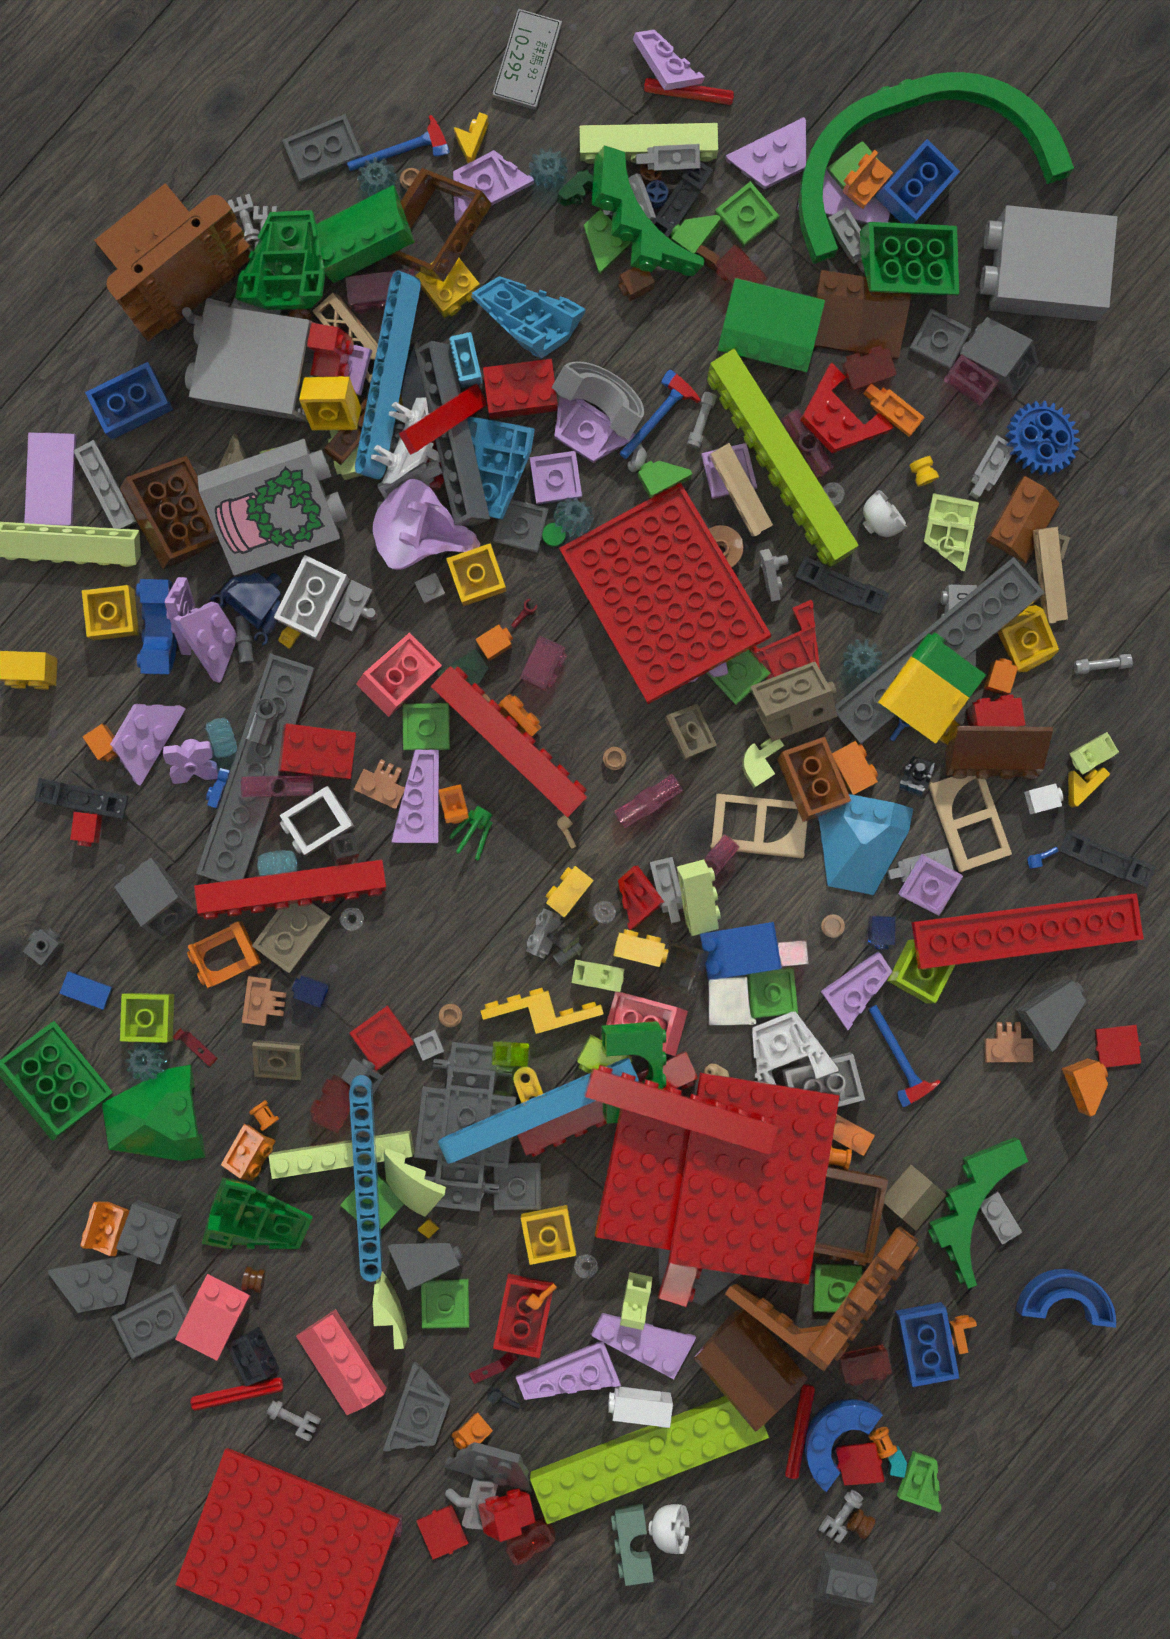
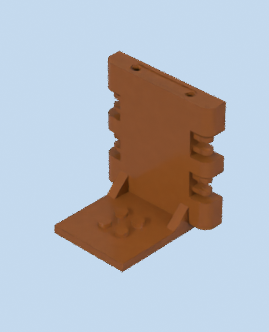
(171, 257)
(828, 1341)

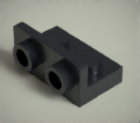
(252, 1356)

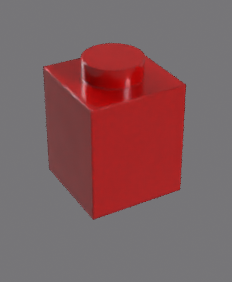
(86, 828)

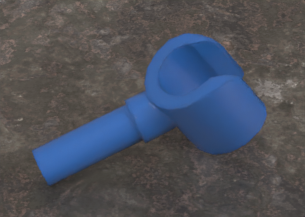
(900, 726)
(1036, 860)

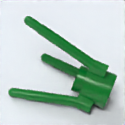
(479, 819)

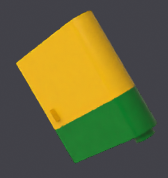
(931, 687)

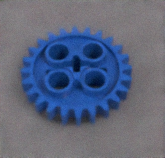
(1042, 438)

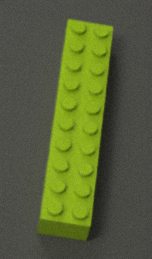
(781, 458)
(641, 1458)

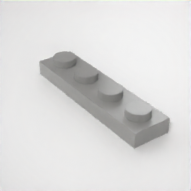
(105, 485)

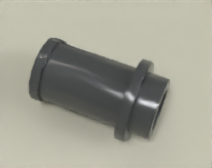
(564, 958)

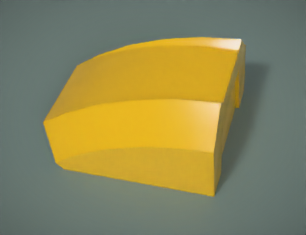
(1029, 639)

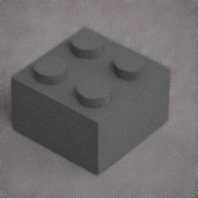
(149, 1232)

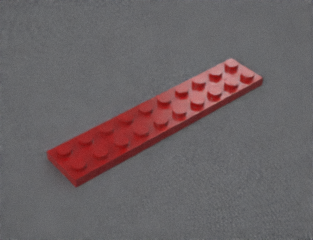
(1027, 931)

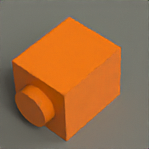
(495, 642)
(1001, 676)
(99, 742)

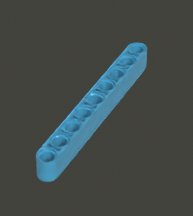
(387, 372)
(522, 1116)
(368, 1168)

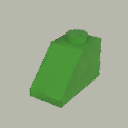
(695, 232)
(661, 476)

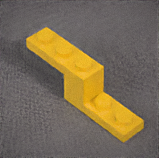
(541, 1010)

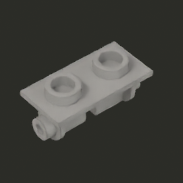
(538, 942)

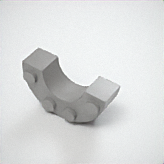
(605, 390)

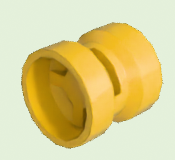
(925, 473)

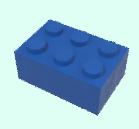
(917, 183)
(129, 401)
(927, 1344)

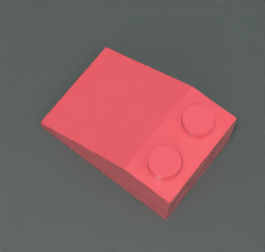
(398, 674)
(634, 1009)
(212, 1317)

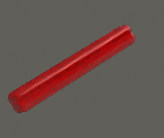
(691, 92)
(237, 1394)
(800, 1431)

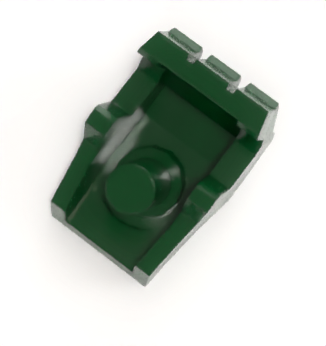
(575, 189)

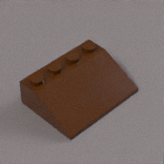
(859, 318)
(170, 511)
(997, 751)
(750, 1368)

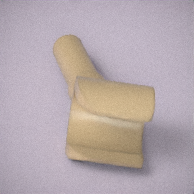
(564, 823)

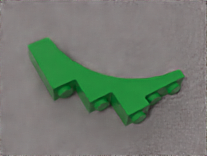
(630, 222)
(955, 1229)

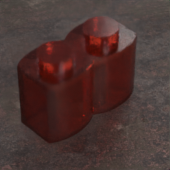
(535, 1539)

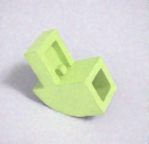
(1093, 753)
(755, 764)
(598, 975)
(636, 1301)

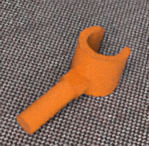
(535, 1302)

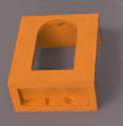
(199, 949)

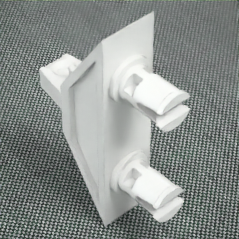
(401, 460)

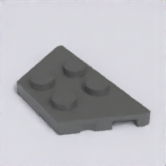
(96, 1282)
(706, 1286)
(418, 1413)
(491, 1464)

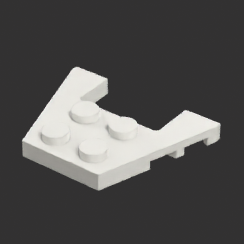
(784, 1042)

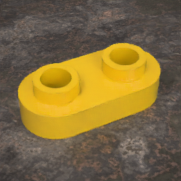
(527, 1089)

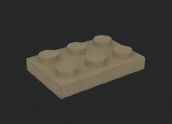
(291, 934)

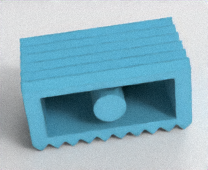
(465, 360)

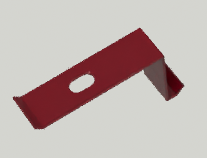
(194, 1044)
(493, 1368)

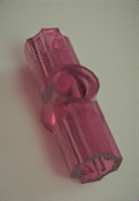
(814, 457)
(261, 786)
(648, 801)
(722, 852)

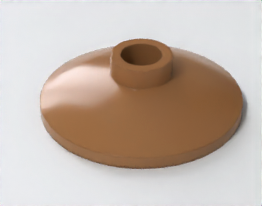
(730, 540)

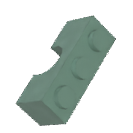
(635, 1565)

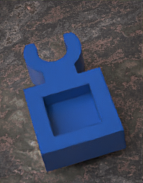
(215, 793)

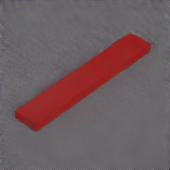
(442, 419)

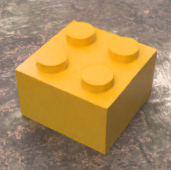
(330, 403)
(476, 574)
(110, 612)
(29, 669)
(548, 1234)

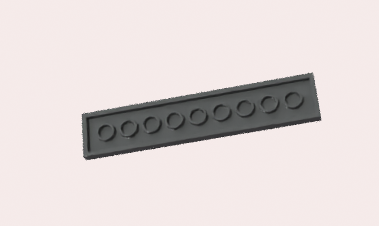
(963, 628)
(242, 818)

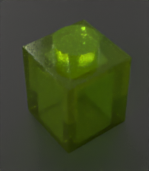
(510, 1054)

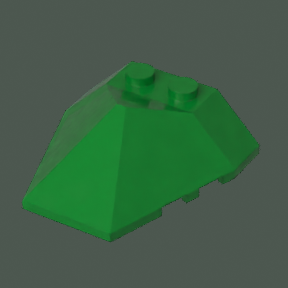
(285, 265)
(156, 1118)
(253, 1218)

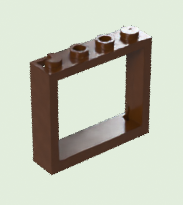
(415, 201)
(858, 1257)

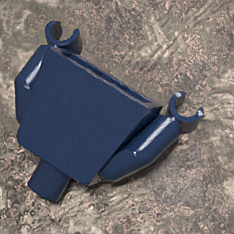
(253, 599)

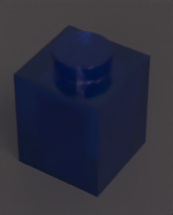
(881, 931)
(310, 990)

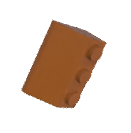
(1026, 510)
(813, 779)

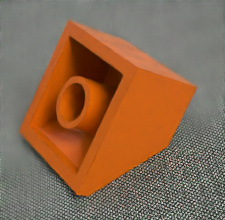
(1087, 1084)

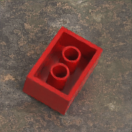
(520, 389)
(316, 751)
(519, 1326)

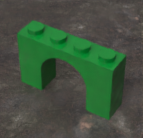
(638, 1039)

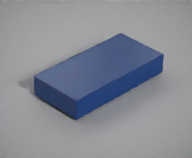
(86, 990)

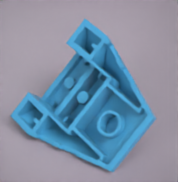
(530, 317)
(501, 458)
(862, 842)

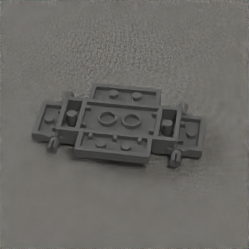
(465, 1101)

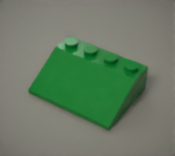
(363, 234)
(910, 258)
(771, 324)
(53, 1080)

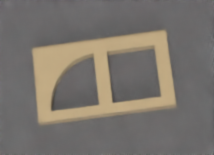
(943, 795)
(789, 846)

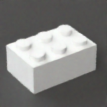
(311, 598)

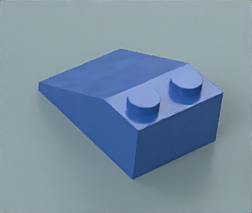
(741, 951)

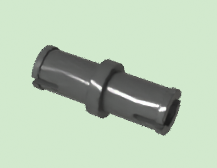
(244, 640)

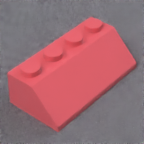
(342, 1363)

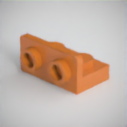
(867, 180)
(248, 1153)

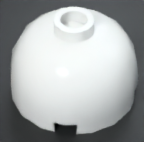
(882, 516)
(669, 1528)

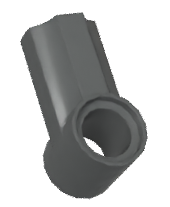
(262, 724)

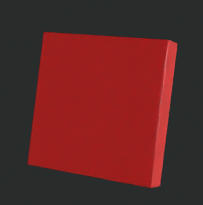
(382, 1037)

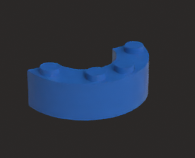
(158, 640)
(1066, 1283)
(827, 1426)

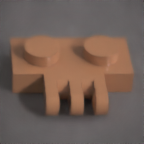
(381, 785)
(261, 1001)
(1008, 1045)

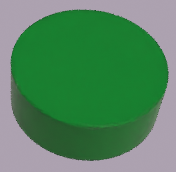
(552, 535)

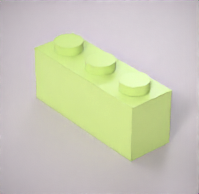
(698, 897)

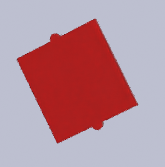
(1118, 1046)
(860, 1464)
(442, 1532)

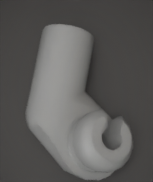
(638, 458)

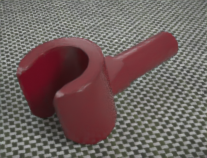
(524, 613)

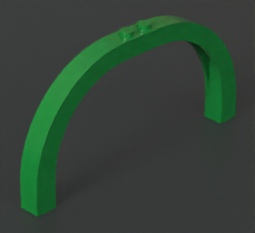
(909, 93)

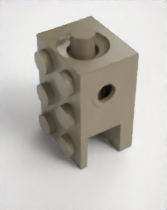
(794, 701)

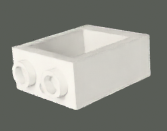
(336, 808)
(641, 1406)

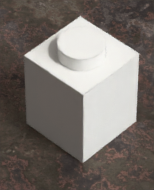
(1043, 798)

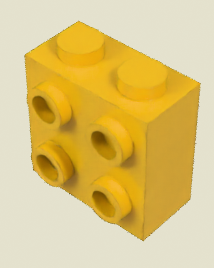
(451, 293)
(569, 891)
(641, 950)

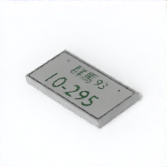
(527, 59)

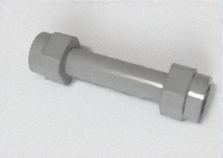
(695, 437)
(1084, 666)

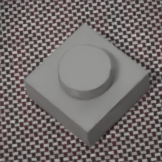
(430, 588)
(429, 1044)

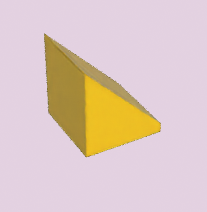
(288, 637)
(428, 1228)

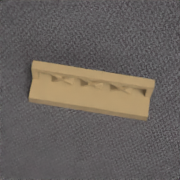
(352, 322)
(740, 489)
(1050, 573)

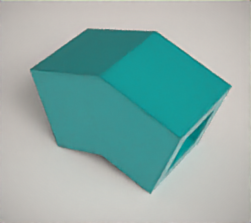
(897, 1464)

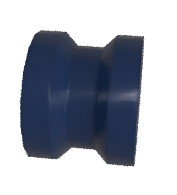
(657, 188)

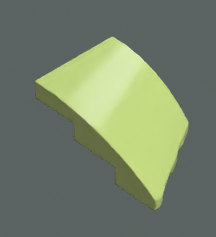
(951, 527)
(409, 1184)
(388, 1310)

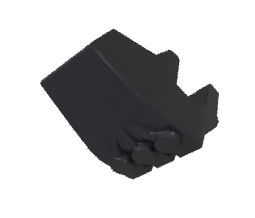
(917, 777)

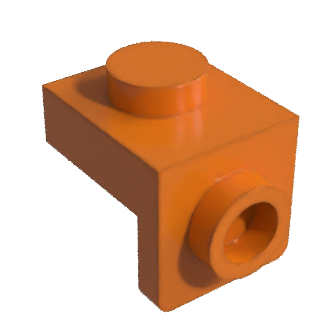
(453, 804)
(957, 1329)
(472, 1431)

